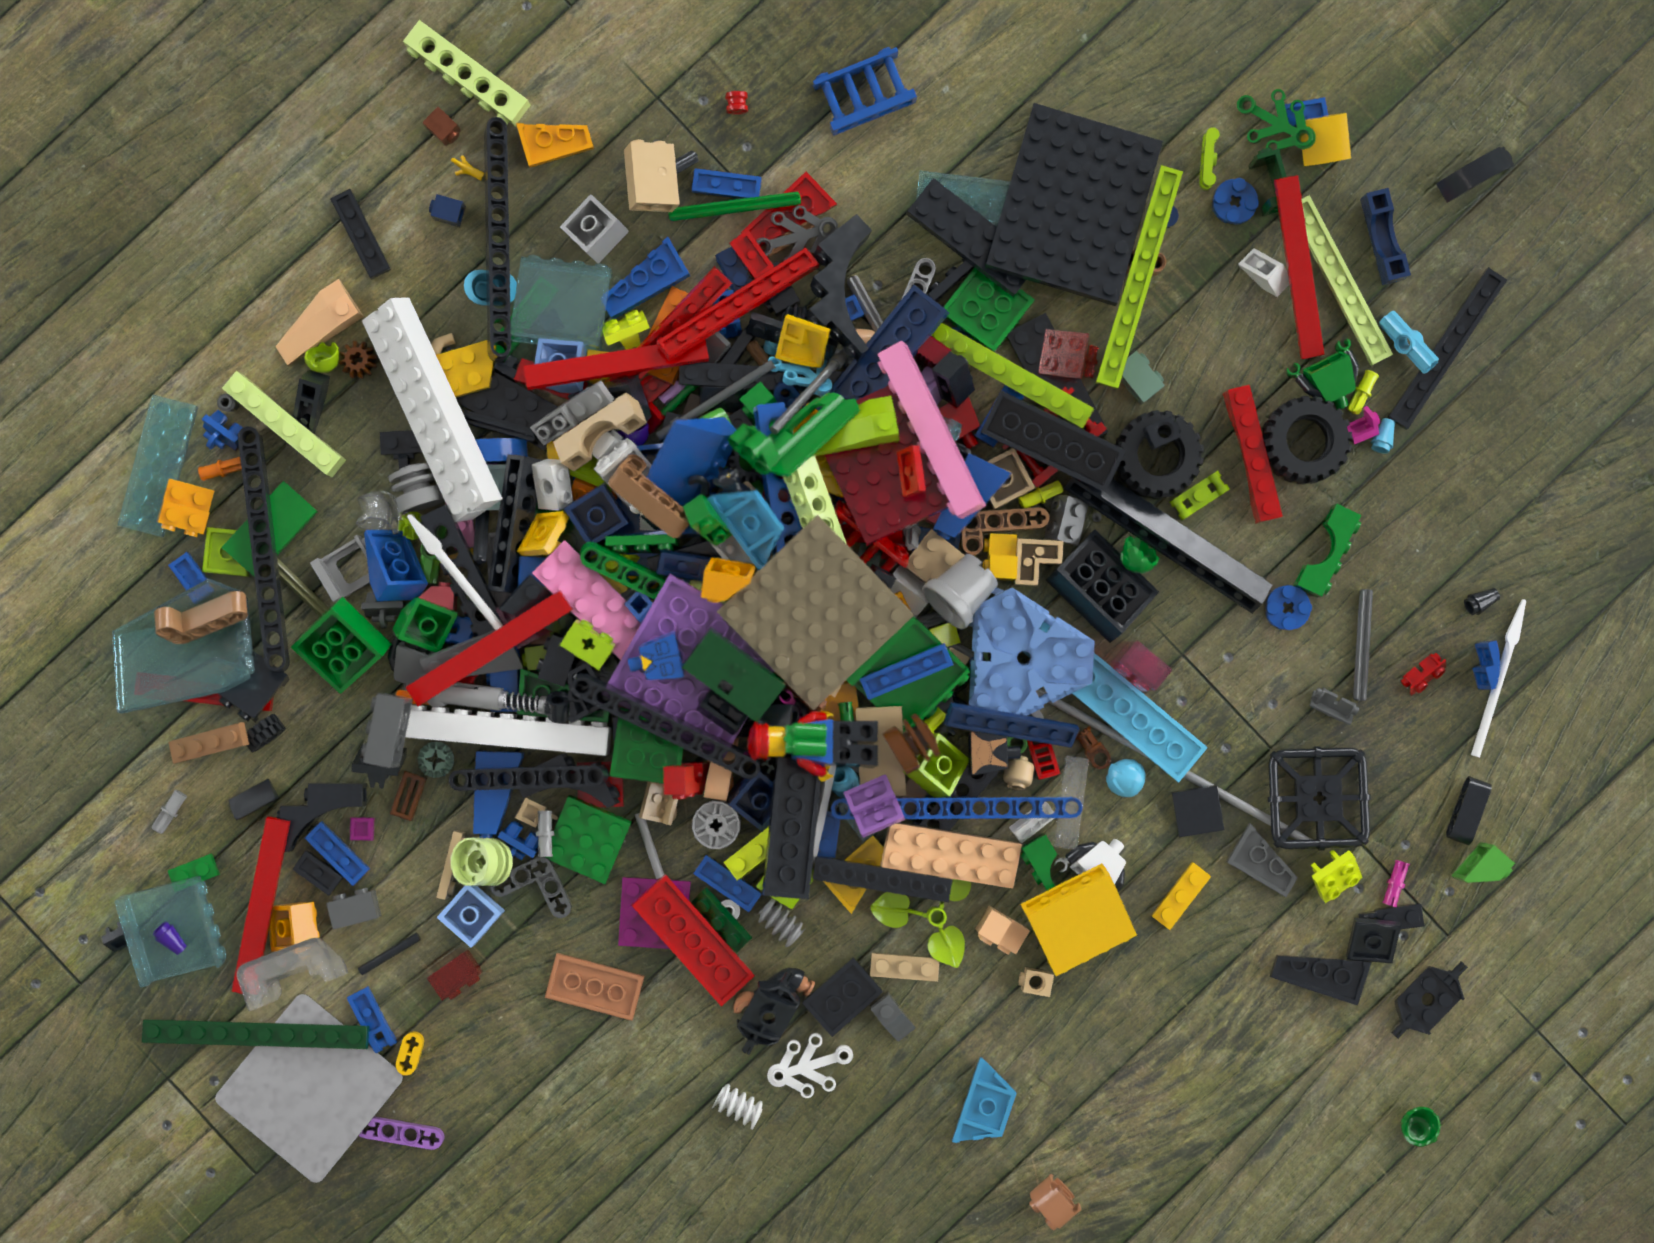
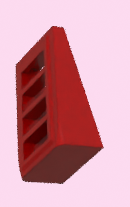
(1048, 773)

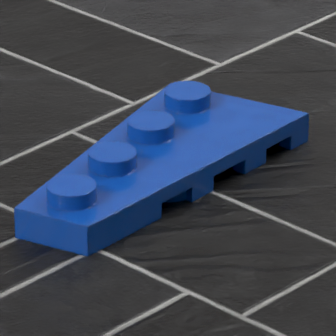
(653, 276)

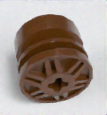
(912, 743)

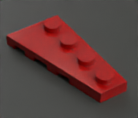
(812, 198)

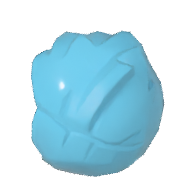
(1126, 777)

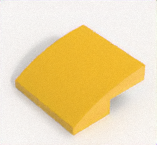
(1331, 140)

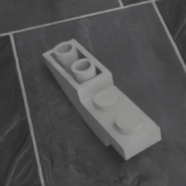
(572, 412)

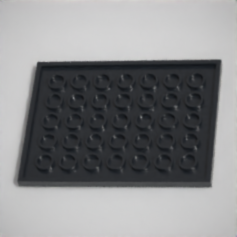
(1074, 204)

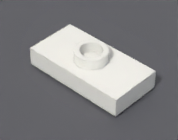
(1026, 827)

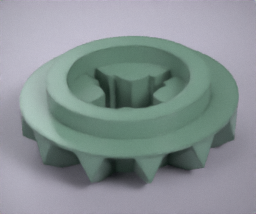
(443, 752)

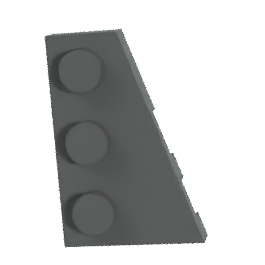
(1260, 862)

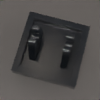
(376, 773)

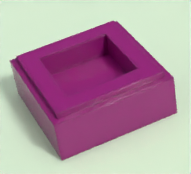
(362, 828)

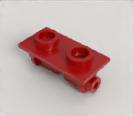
(1419, 680)

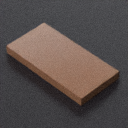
(594, 986)

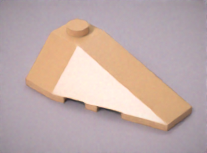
(322, 319)

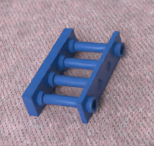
(881, 106)

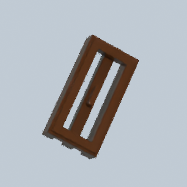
(415, 777)

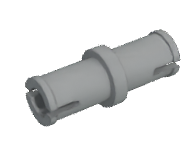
(545, 833)

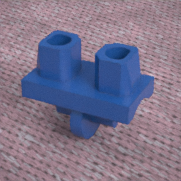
(219, 435)
(527, 846)

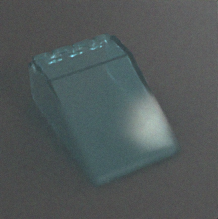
(160, 672)

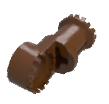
(1094, 748)

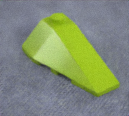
(870, 427)

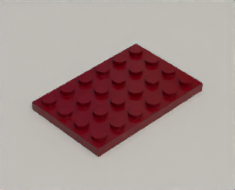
(873, 483)

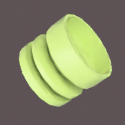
(481, 862)

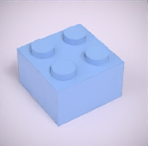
(470, 914)

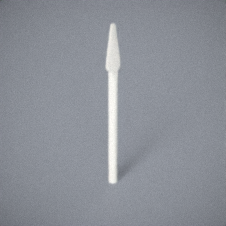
(434, 547)
(1511, 638)

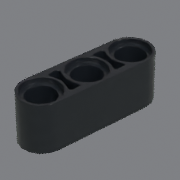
(1468, 810)

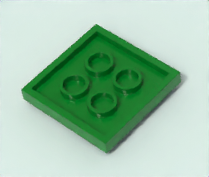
(986, 310)
(641, 543)
(641, 753)
(588, 839)

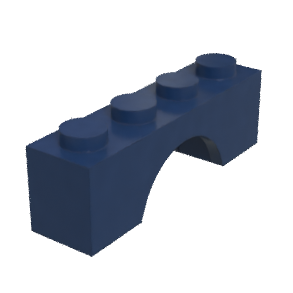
(1379, 219)

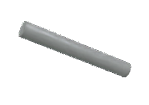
(650, 847)

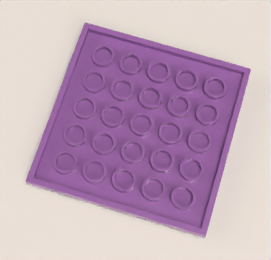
(690, 616)

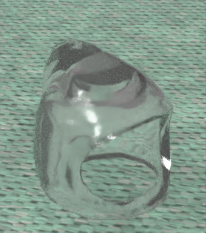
(379, 511)

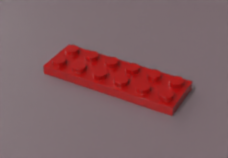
(692, 940)

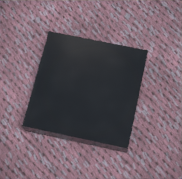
(1197, 811)
(1373, 940)

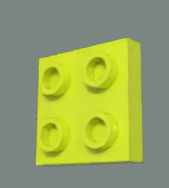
(626, 329)
(1336, 876)

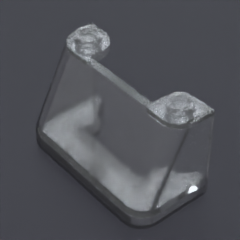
(261, 976)

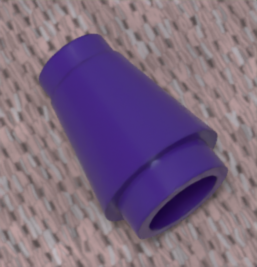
(169, 937)

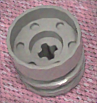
(416, 487)
(723, 813)

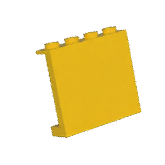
(1079, 919)

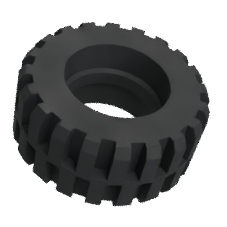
(1335, 435)
(1169, 484)

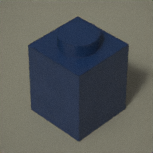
(447, 210)

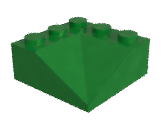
(341, 645)

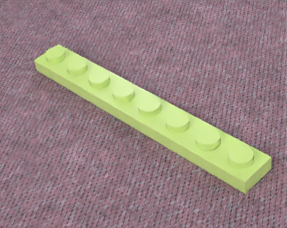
(1344, 286)

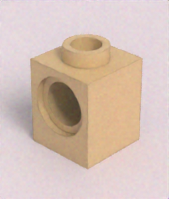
(1045, 986)

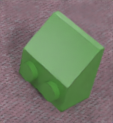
(1484, 865)

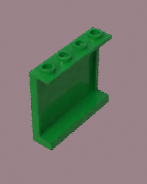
(920, 695)

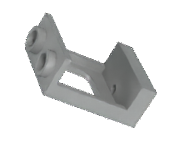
(330, 575)

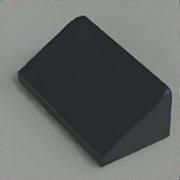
(730, 404)
(721, 712)
(253, 799)

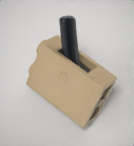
(653, 175)

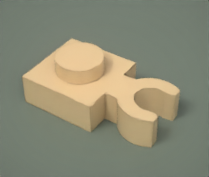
(528, 812)

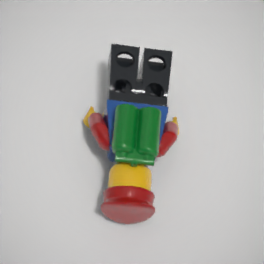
(818, 743)

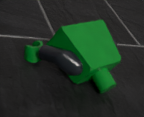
(1330, 377)

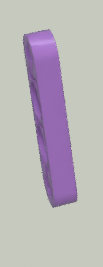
(399, 1135)

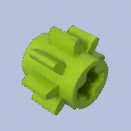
(406, 527)

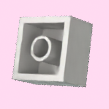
(594, 228)

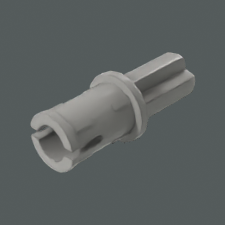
(912, 536)
(169, 811)

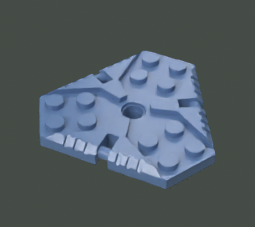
(1058, 658)

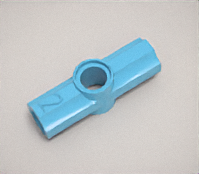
(1417, 350)

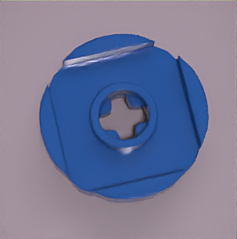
(1222, 199)
(1287, 594)

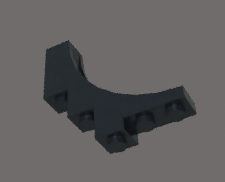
(829, 283)

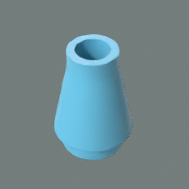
(1384, 441)

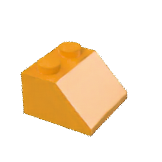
(725, 578)
(292, 924)

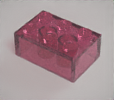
(1141, 666)

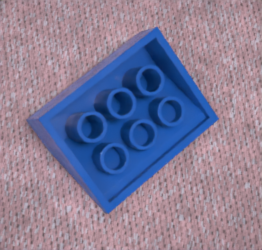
(691, 450)

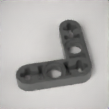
(542, 879)

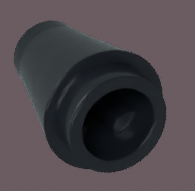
(1480, 601)

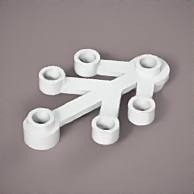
(806, 1066)

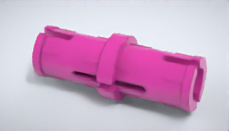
(1395, 883)

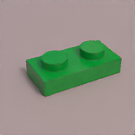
(203, 867)

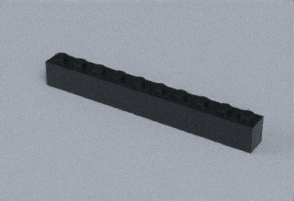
(1175, 542)

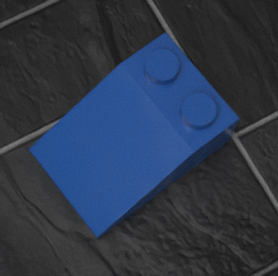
(393, 566)

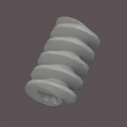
(780, 922)

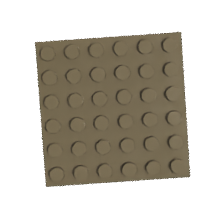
(815, 612)

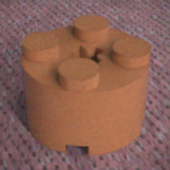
(1054, 1202)

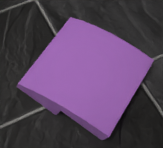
(874, 805)

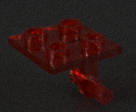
(1066, 353)

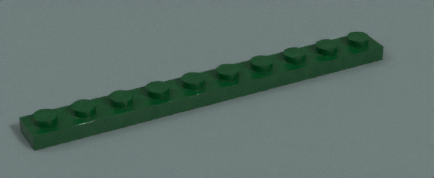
(255, 1034)

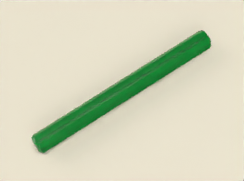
(735, 206)

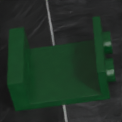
(1276, 170)

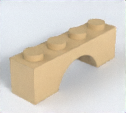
(577, 445)

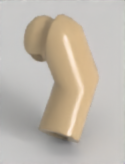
(441, 342)

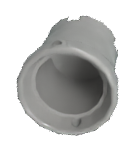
(960, 591)

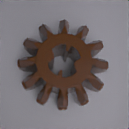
(359, 367)

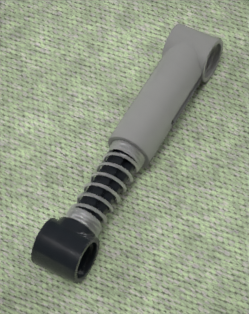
(494, 698)

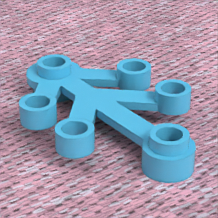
(791, 371)

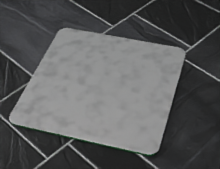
(308, 1099)

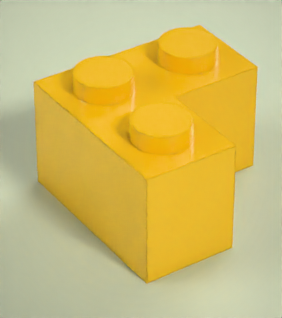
(1001, 556)

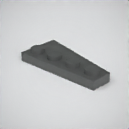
(507, 661)

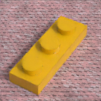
(1181, 895)

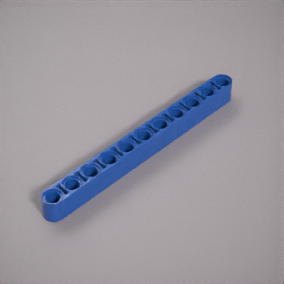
(968, 812)

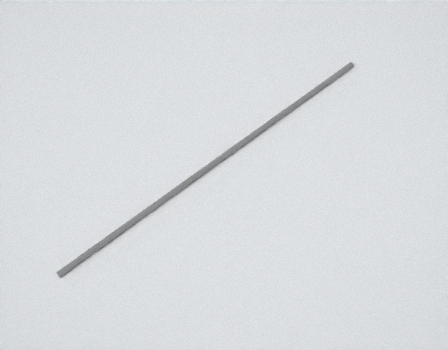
(1197, 780)

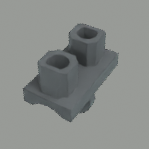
(381, 611)

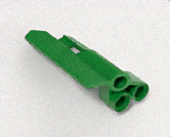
(788, 450)

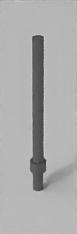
(835, 363)
(721, 396)

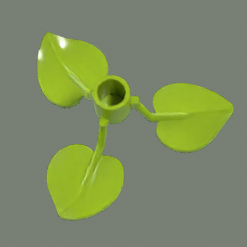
(944, 946)

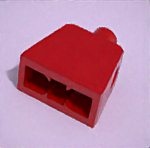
(966, 416)

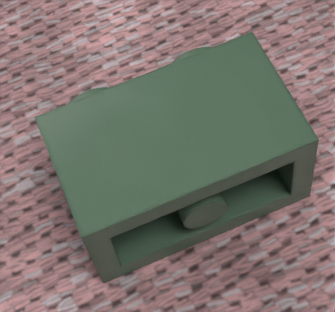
(1140, 378)

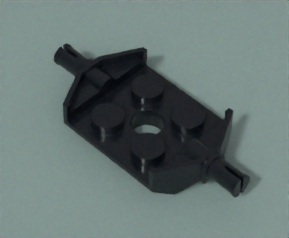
(1445, 993)
(773, 998)

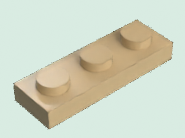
(447, 885)
(904, 967)

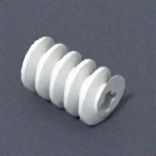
(738, 1105)

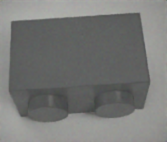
(353, 909)

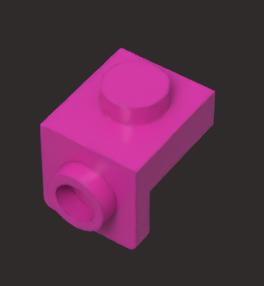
(1364, 427)

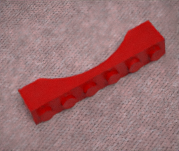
(1246, 424)

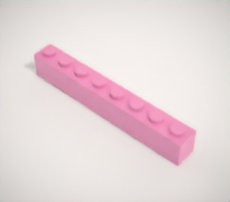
(931, 430)

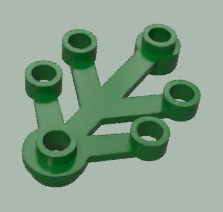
(1279, 123)

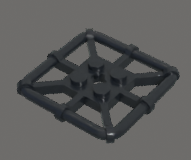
(1308, 809)

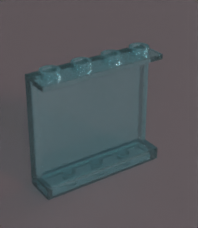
(560, 301)
(188, 910)

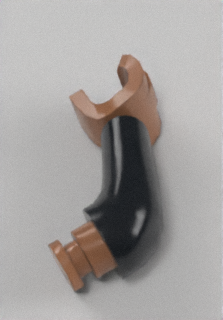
(798, 983)

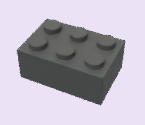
(387, 730)

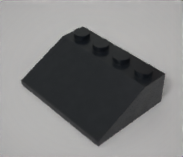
(1101, 586)

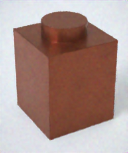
(442, 126)

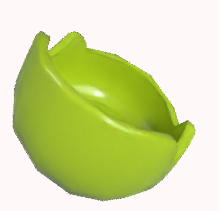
(323, 357)

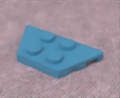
(749, 522)
(985, 1105)

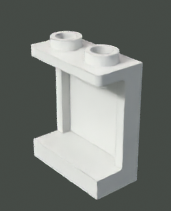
(608, 464)

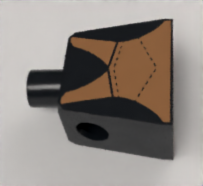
(989, 752)

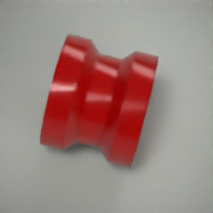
(736, 102)

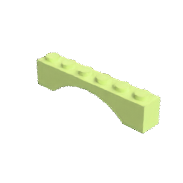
(284, 424)

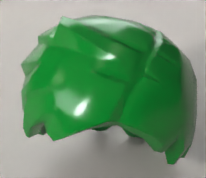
(1138, 556)
(1420, 1126)

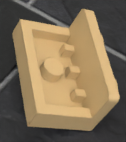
(657, 805)

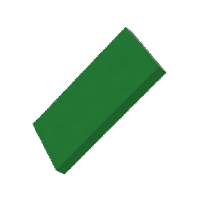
(289, 517)

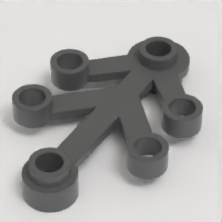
(800, 235)

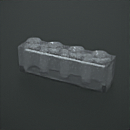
(1072, 785)

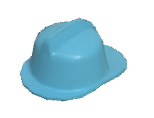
(476, 287)

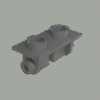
(1325, 702)

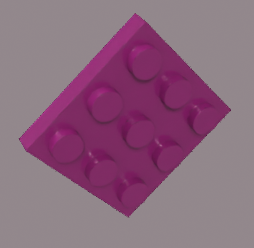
(632, 927)

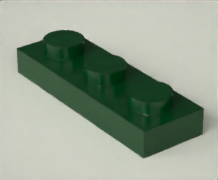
(721, 920)

